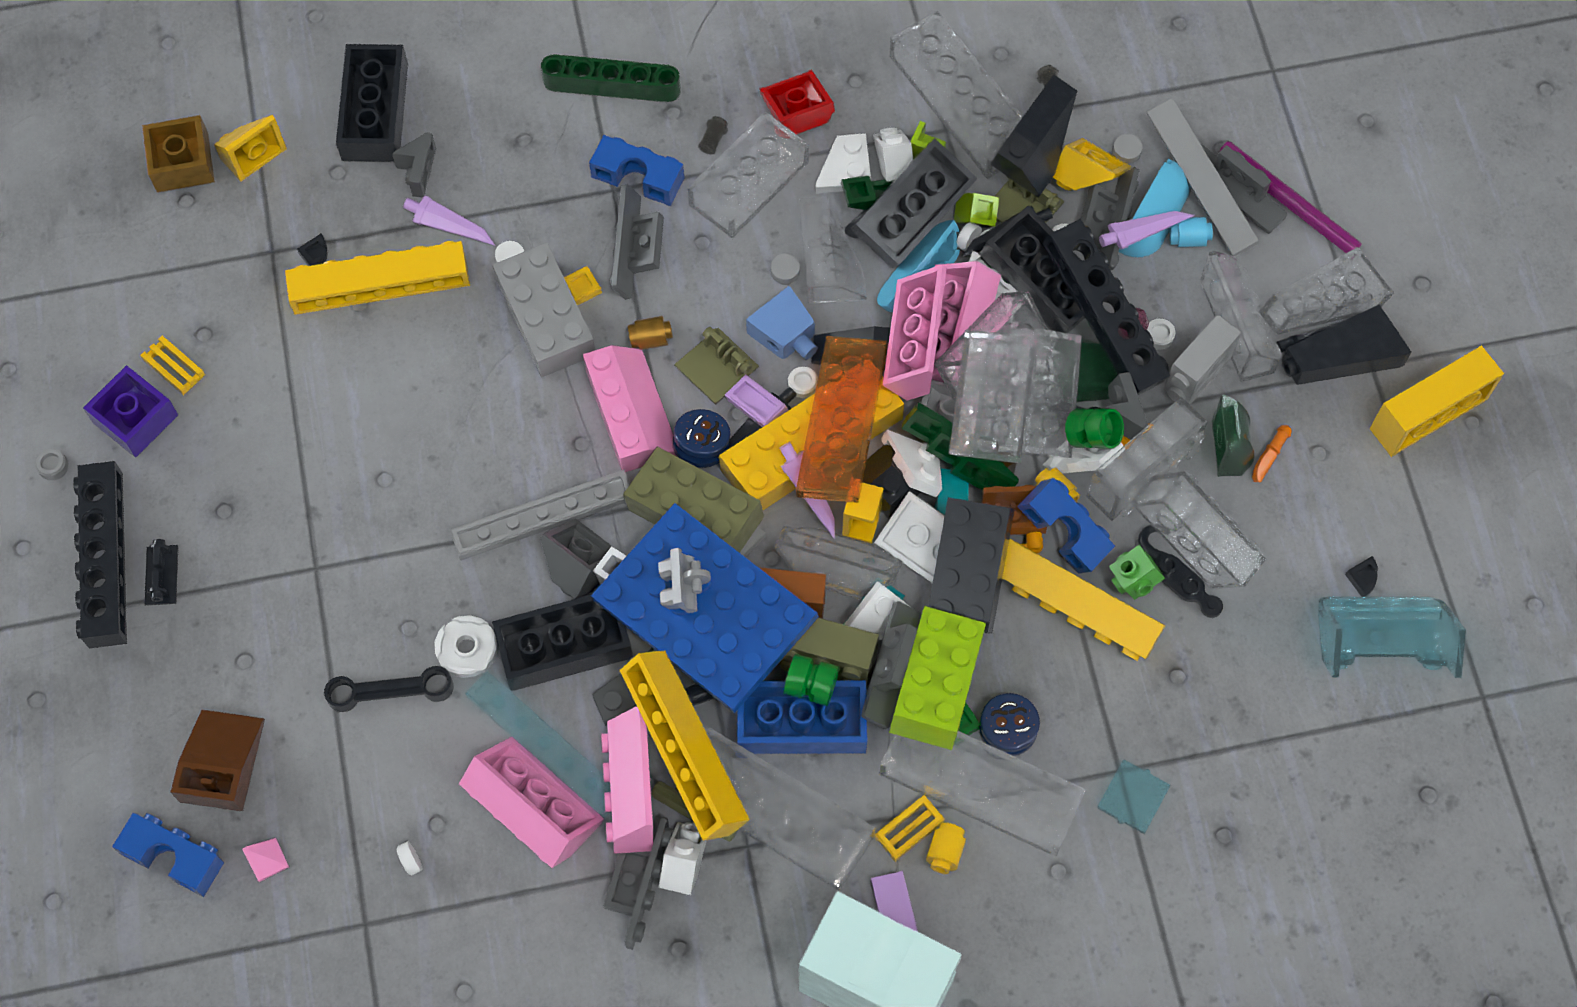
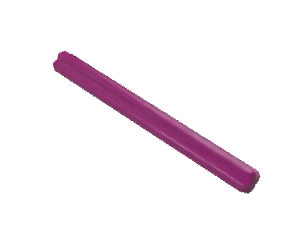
(1303, 208)

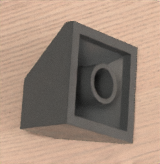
(572, 556)

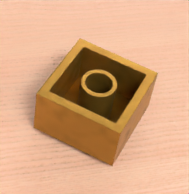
(178, 153)

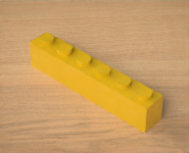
(377, 277)
(1080, 601)
(684, 745)

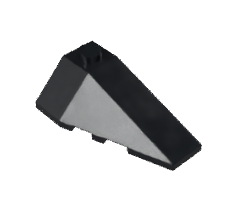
(1037, 140)

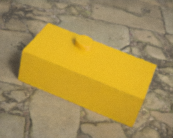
(1436, 401)

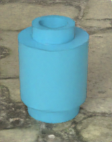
(1191, 232)

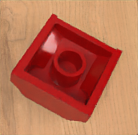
(799, 102)

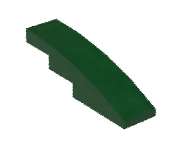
(937, 433)

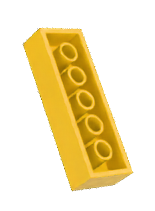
(756, 460)

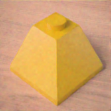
(251, 146)
(1086, 165)

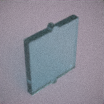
(1133, 796)

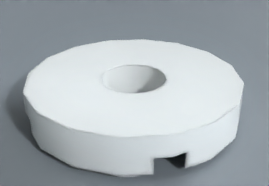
(470, 663)

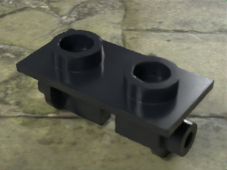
(161, 573)

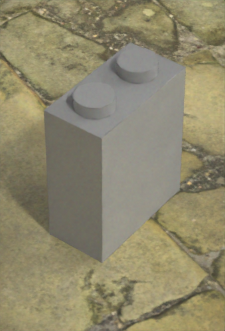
(1202, 360)

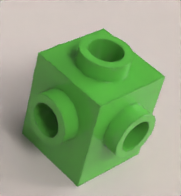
(1135, 573)

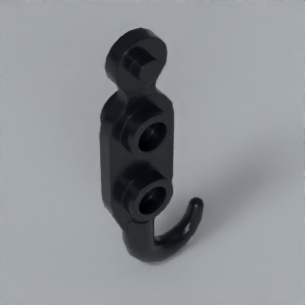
(1180, 577)

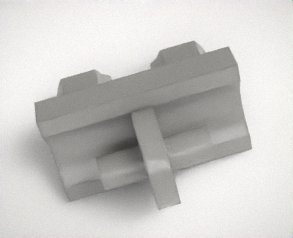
(686, 581)

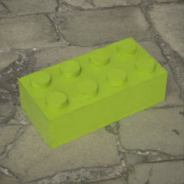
(937, 678)

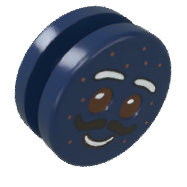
(701, 437)
(1009, 723)

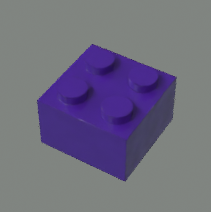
(130, 411)

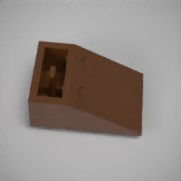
(218, 761)

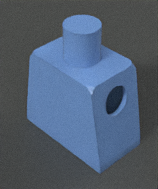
(783, 326)

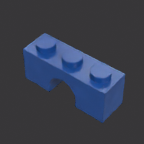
(617, 158)
(1086, 541)
(146, 839)

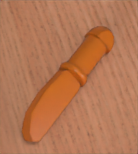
(1270, 453)

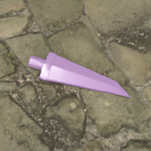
(439, 217)
(1134, 230)
(792, 468)

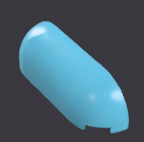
(1165, 195)
(935, 248)

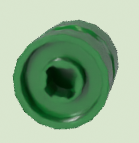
(1094, 428)
(811, 679)

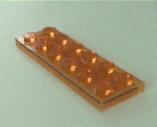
(841, 419)

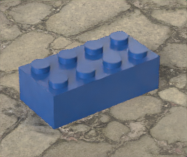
(792, 725)

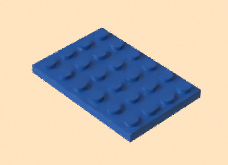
(741, 617)

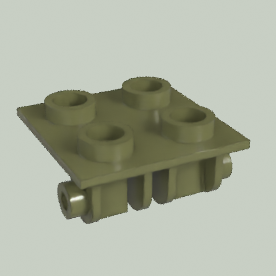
(1016, 198)
(715, 364)

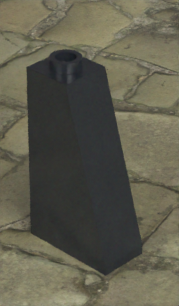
(1347, 349)

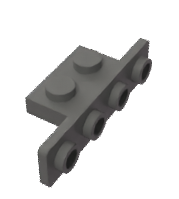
(1247, 188)
(1106, 208)
(636, 242)
(891, 665)
(632, 883)

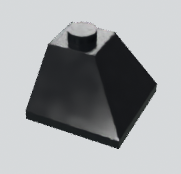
(884, 473)

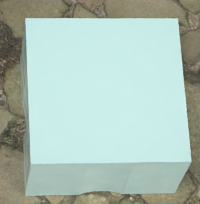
(874, 961)

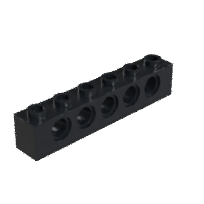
(1090, 300)
(111, 626)

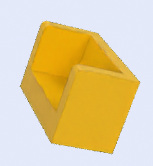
(862, 518)

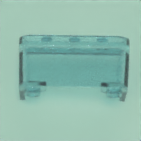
(1390, 628)

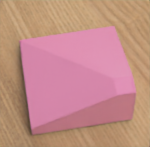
(265, 859)

